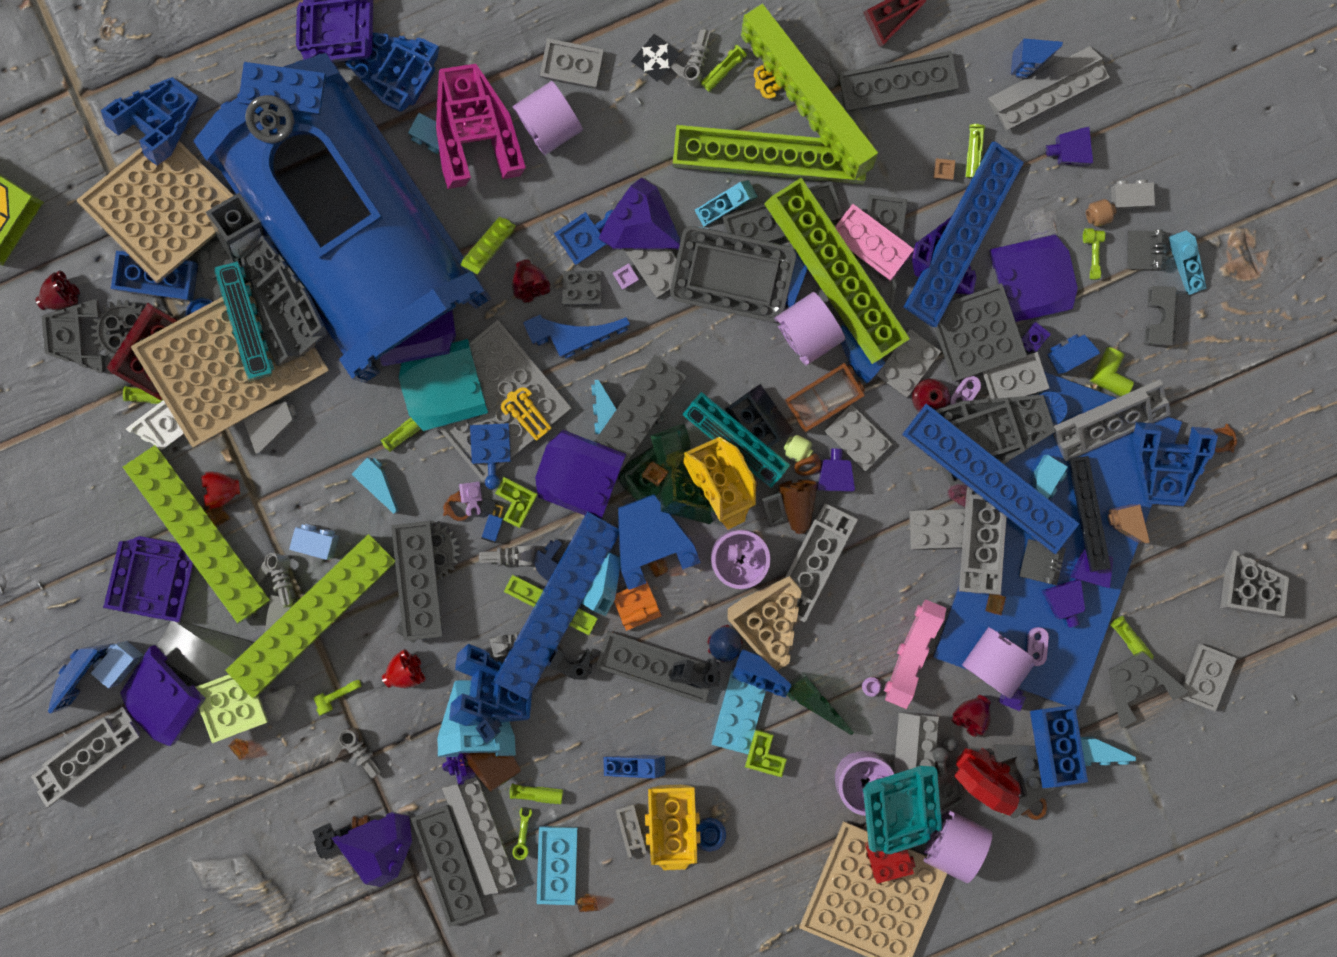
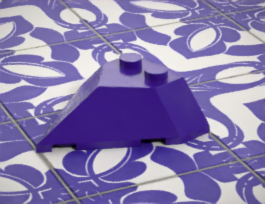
(640, 221)
(923, 253)
(377, 848)

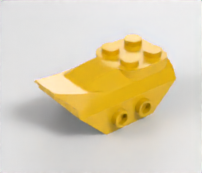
(724, 479)
(672, 826)

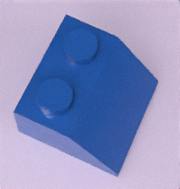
(1072, 354)

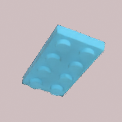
(738, 716)
(557, 865)

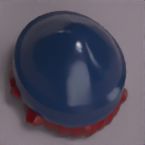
(725, 643)

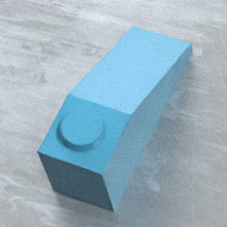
(375, 480)

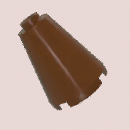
(799, 503)

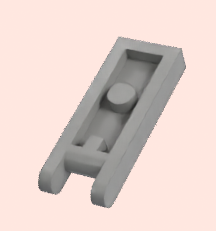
(630, 829)

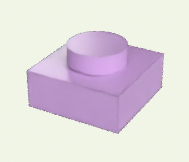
(625, 276)

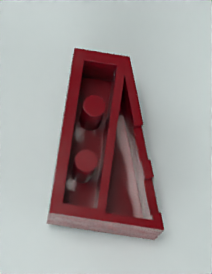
(889, 16)

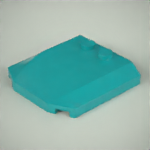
(443, 388)
(902, 809)

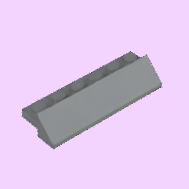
(1048, 88)
(1111, 420)
(982, 547)
(819, 555)
(915, 741)
(85, 755)
(480, 836)

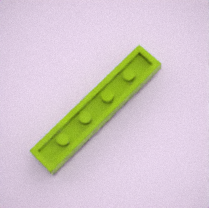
(488, 245)
(530, 594)

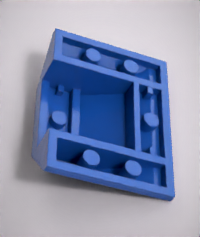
(70, 675)

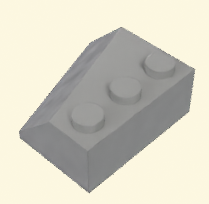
(1253, 587)

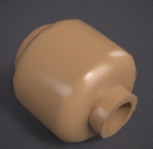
(1100, 212)

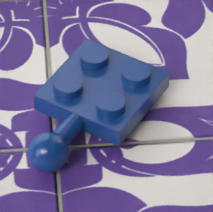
(581, 237)
(490, 445)

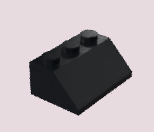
(760, 416)

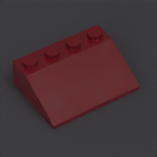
(125, 362)

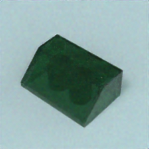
(684, 498)

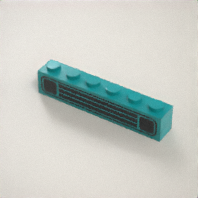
(243, 322)
(718, 423)

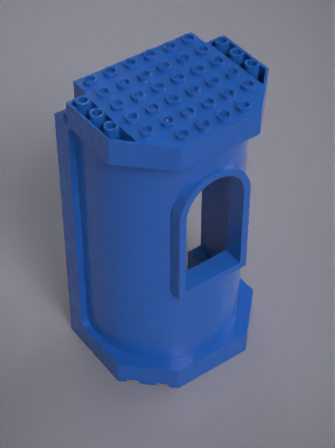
(381, 274)

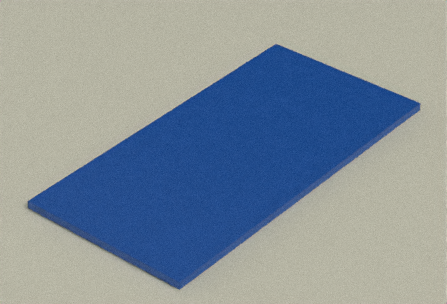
(1070, 649)

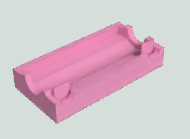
(873, 242)

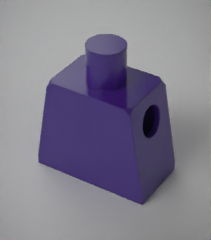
(1072, 148)
(836, 473)
(1082, 572)
(1066, 601)

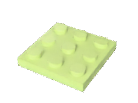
(229, 708)

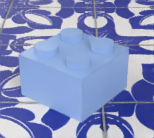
(314, 542)
(116, 664)

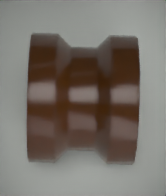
(358, 821)

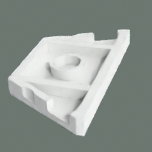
(157, 427)

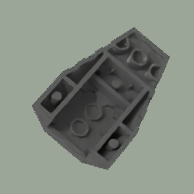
(282, 303)
(1001, 425)
(199, 653)

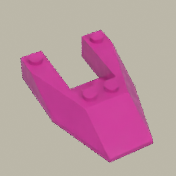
(470, 113)

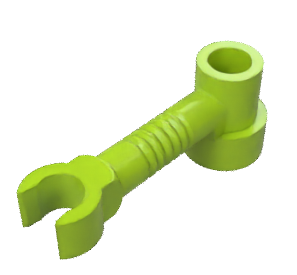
(1094, 237)
(323, 702)
(522, 836)

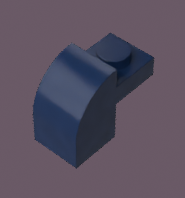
(543, 561)

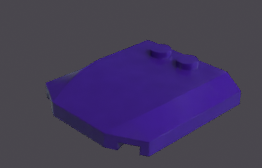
(336, 28)
(1036, 277)
(429, 342)
(578, 473)
(149, 579)
(160, 698)

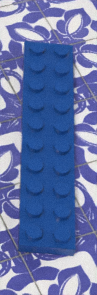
(963, 234)
(990, 479)
(557, 606)

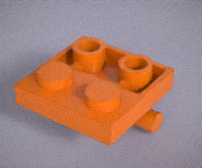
(636, 606)

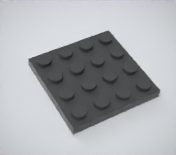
(979, 333)

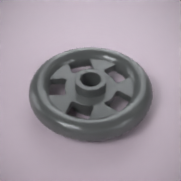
(283, 110)

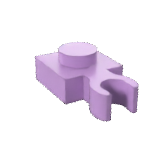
(470, 494)

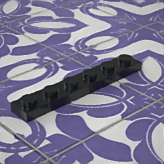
(1089, 514)

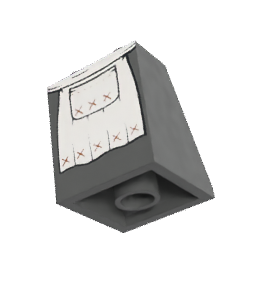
(235, 225)

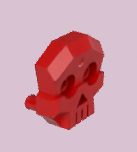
(988, 780)

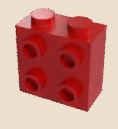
(890, 866)

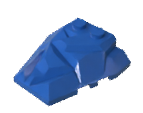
(397, 69)

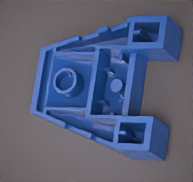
(157, 113)
(1171, 469)
(649, 536)
(485, 696)

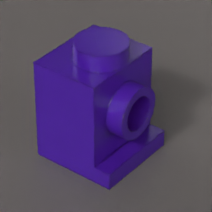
(1041, 334)
(1015, 702)

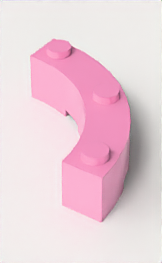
(913, 653)

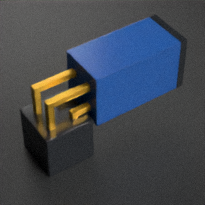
(493, 522)

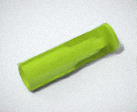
(721, 70)
(975, 149)
(138, 395)
(395, 438)
(1133, 641)
(536, 794)

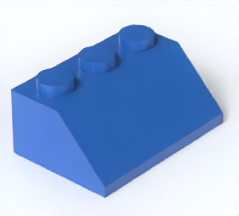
(1032, 55)

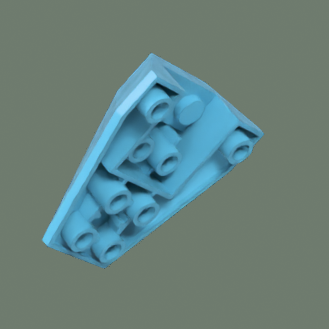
(457, 738)

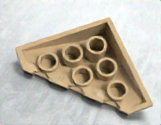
(768, 620)

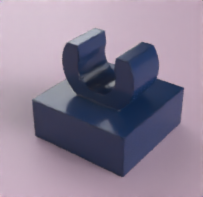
(489, 729)

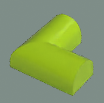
(1106, 376)
(521, 499)
(759, 756)

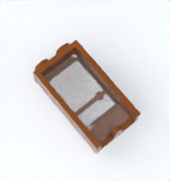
(825, 397)

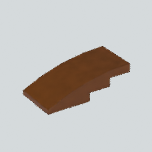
(492, 769)

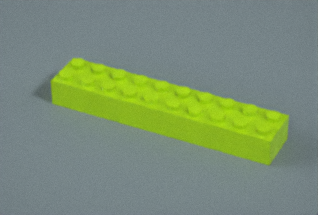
(808, 92)
(757, 154)
(836, 270)
(196, 534)
(310, 616)

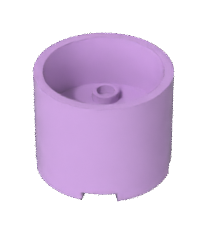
(548, 118)
(810, 328)
(754, 564)
(999, 662)
(852, 770)
(958, 847)

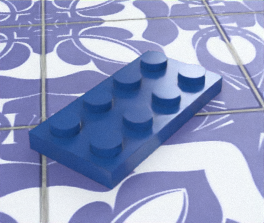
(298, 88)

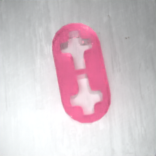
(959, 500)

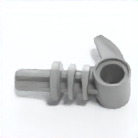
(696, 63)
(524, 556)
(278, 567)
(501, 644)
(359, 752)

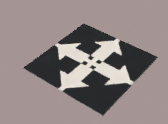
(655, 57)

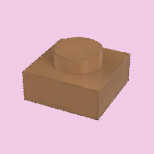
(944, 169)

